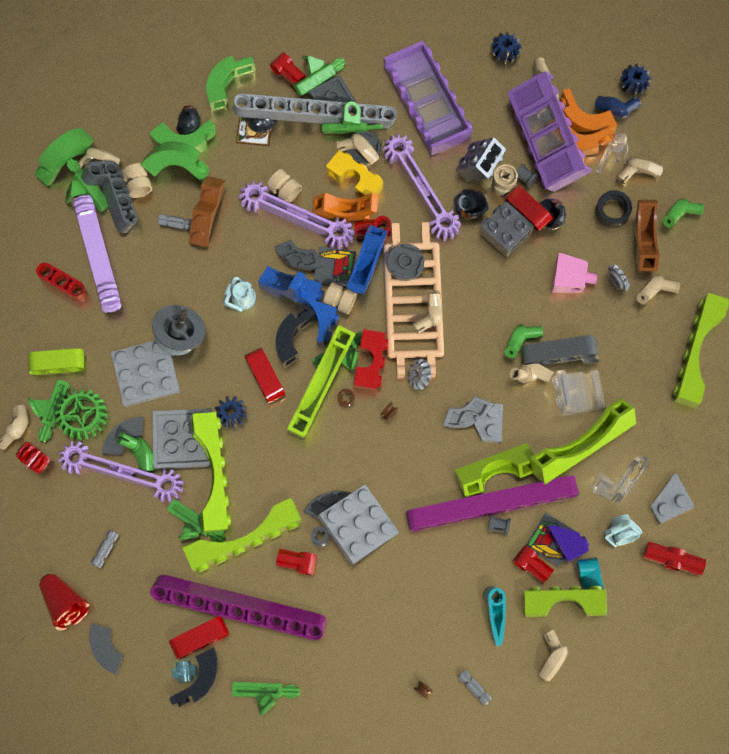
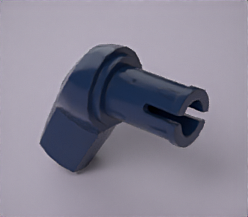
(618, 108)

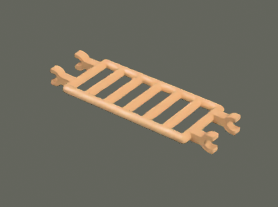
(390, 300)

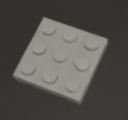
(144, 373)
(174, 441)
(358, 524)

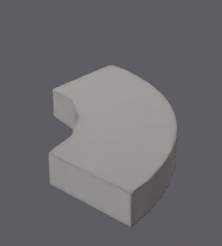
(467, 415)

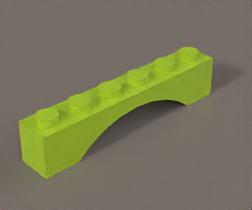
(321, 382)
(691, 385)
(205, 432)
(554, 461)
(204, 553)

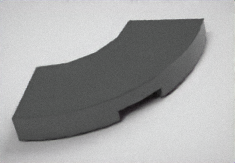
(298, 257)
(131, 427)
(324, 502)
(103, 649)

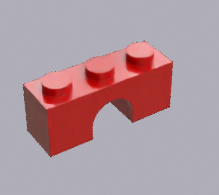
(368, 377)

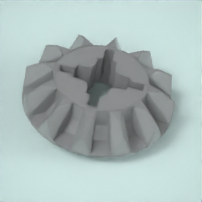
(618, 278)
(424, 373)

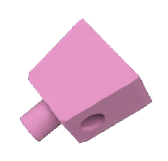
(571, 275)

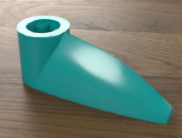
(590, 572)
(496, 611)

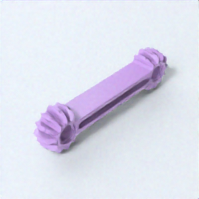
(421, 187)
(296, 215)
(97, 254)
(120, 471)

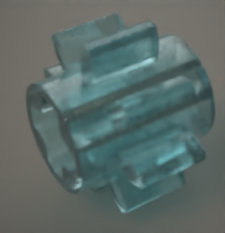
(184, 671)

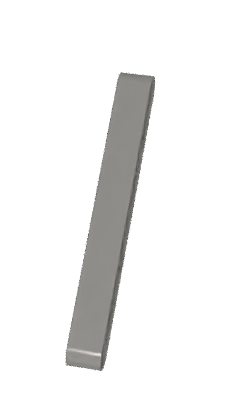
(305, 107)

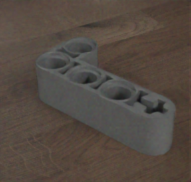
(115, 191)
(562, 350)

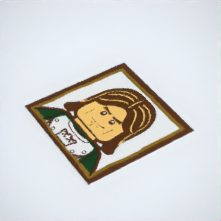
(247, 136)

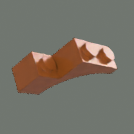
(205, 210)
(646, 235)

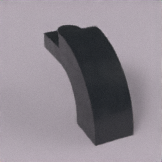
(286, 333)
(205, 682)

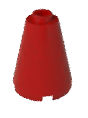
(62, 602)

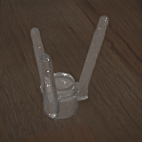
(619, 144)

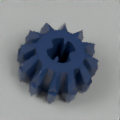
(502, 41)
(635, 79)
(226, 407)

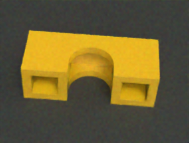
(344, 166)

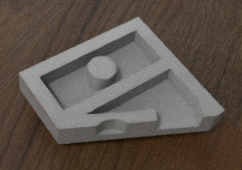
(490, 426)
(671, 501)

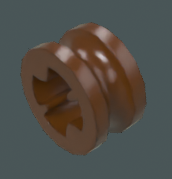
(345, 403)
(389, 412)
(423, 690)

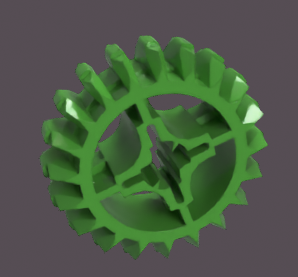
(77, 399)

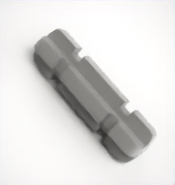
(174, 221)
(104, 548)
(474, 687)

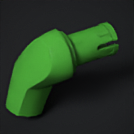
(680, 208)
(518, 336)
(139, 449)

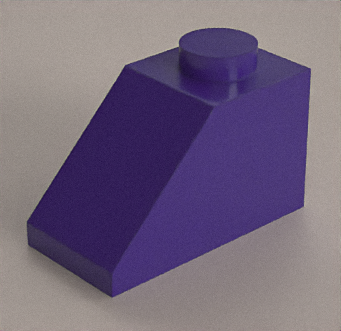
(568, 542)

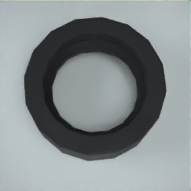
(618, 196)

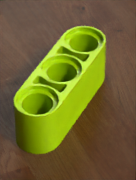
(56, 361)

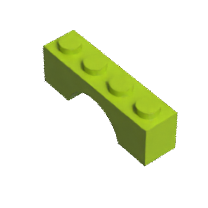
(475, 475)
(540, 602)

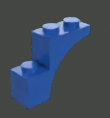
(367, 259)
(281, 283)
(325, 314)

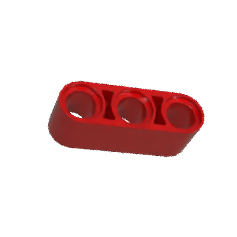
(528, 207)
(56, 276)
(264, 375)
(199, 637)

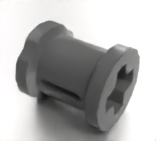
(526, 175)
(499, 525)
(321, 530)

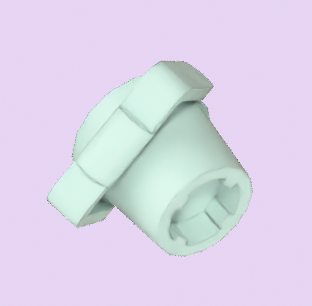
(242, 295)
(624, 531)

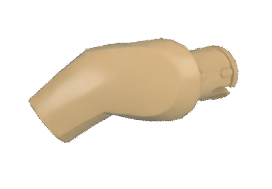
(361, 145)
(95, 154)
(639, 165)
(655, 285)
(433, 314)
(531, 372)
(16, 427)
(556, 657)

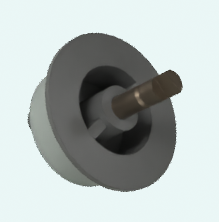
(178, 329)

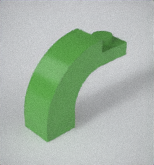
(222, 75)
(197, 139)
(59, 151)
(175, 154)

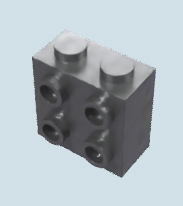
(480, 159)
(505, 229)

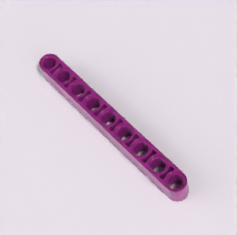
(492, 503)
(238, 607)

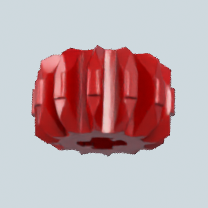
(32, 457)

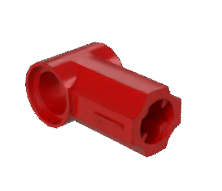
(285, 67)
(362, 227)
(528, 561)
(301, 562)

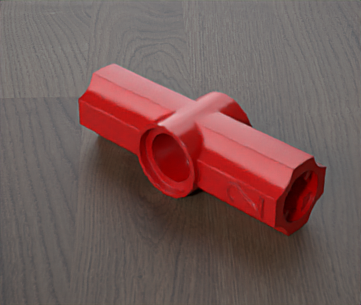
(674, 558)

